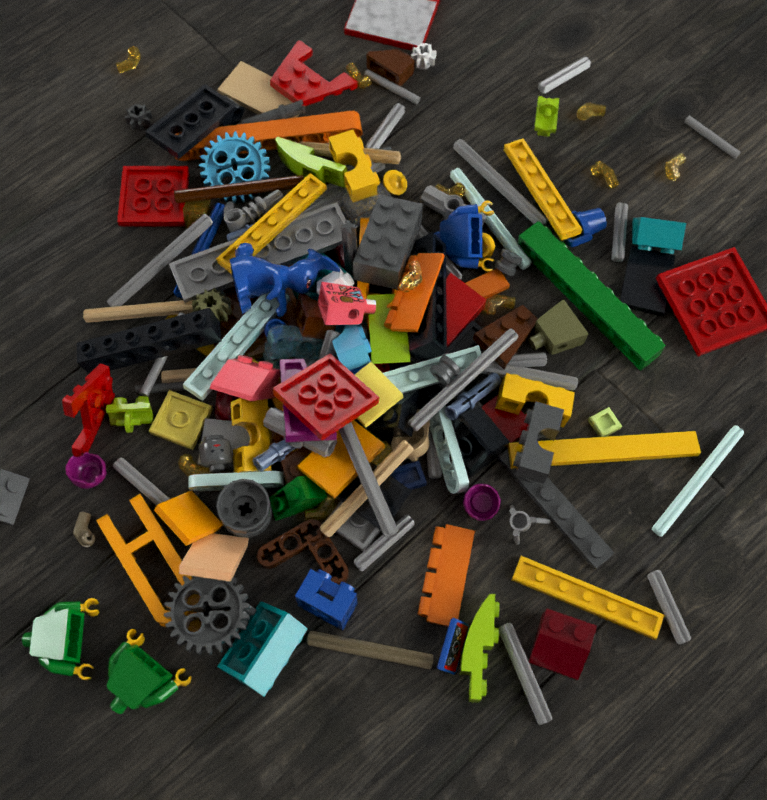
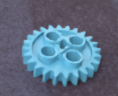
(230, 148)

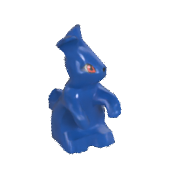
(259, 277)

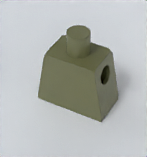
(558, 330)

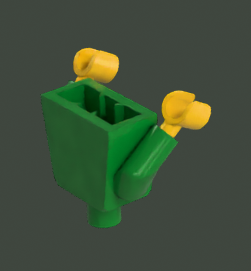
(58, 637)
(138, 678)

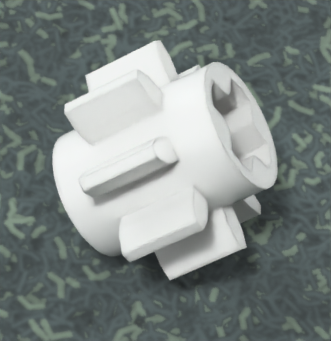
(424, 56)

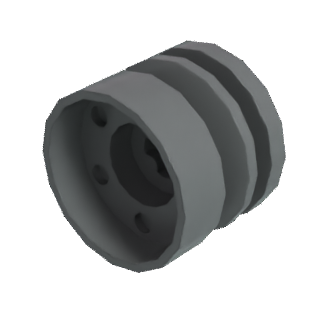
(238, 496)

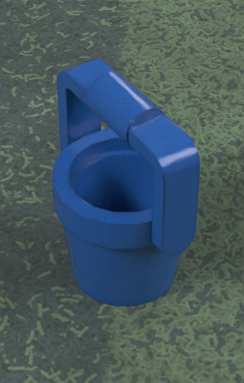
(590, 222)

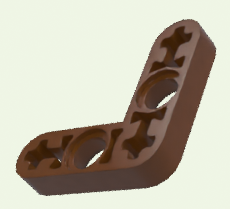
(312, 543)

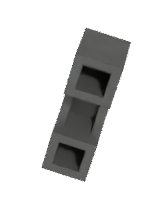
(533, 460)

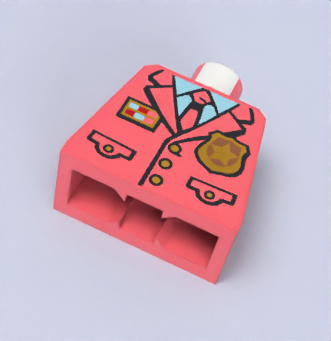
(343, 304)

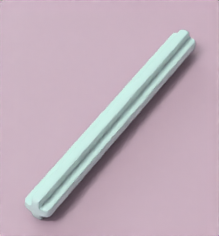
(492, 221)
(697, 481)

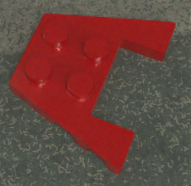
(300, 82)
(92, 402)

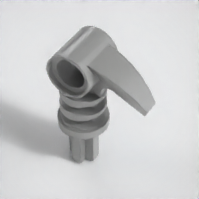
(237, 218)

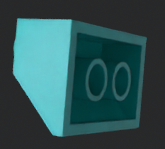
(263, 648)

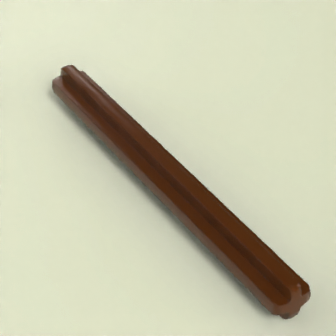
(237, 189)

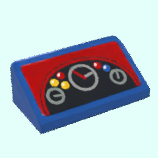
(453, 646)

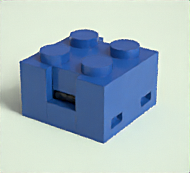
(327, 599)

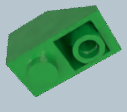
(296, 497)

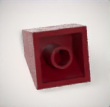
(562, 644)

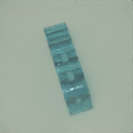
(290, 345)

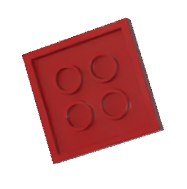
(149, 195)
(325, 396)

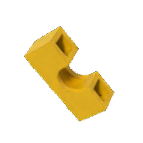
(348, 150)
(517, 390)
(250, 416)

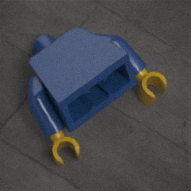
(464, 236)

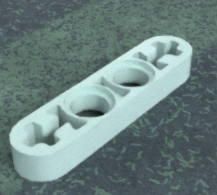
(455, 472)
(218, 481)

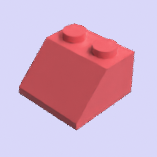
(247, 379)

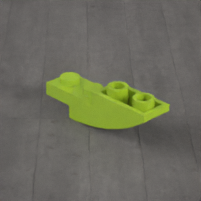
(302, 161)
(479, 637)

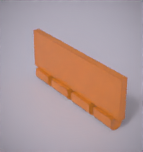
(410, 306)
(451, 569)

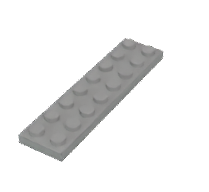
(311, 230)

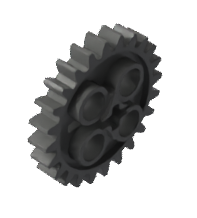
(207, 635)

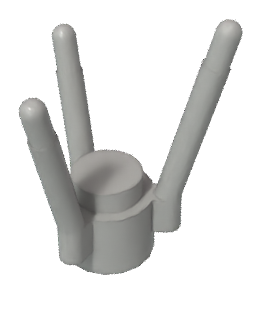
(522, 521)

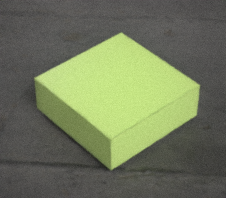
(604, 423)

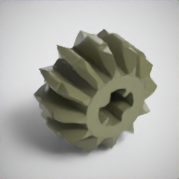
(216, 301)

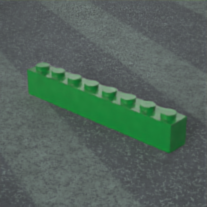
(591, 296)

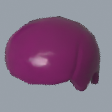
(86, 470)
(481, 502)

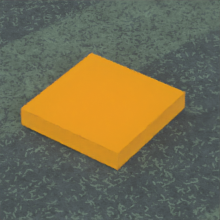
(188, 517)

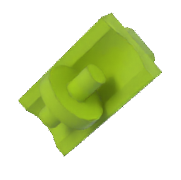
(546, 116)
(131, 414)

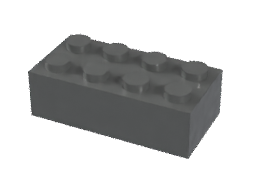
(387, 242)

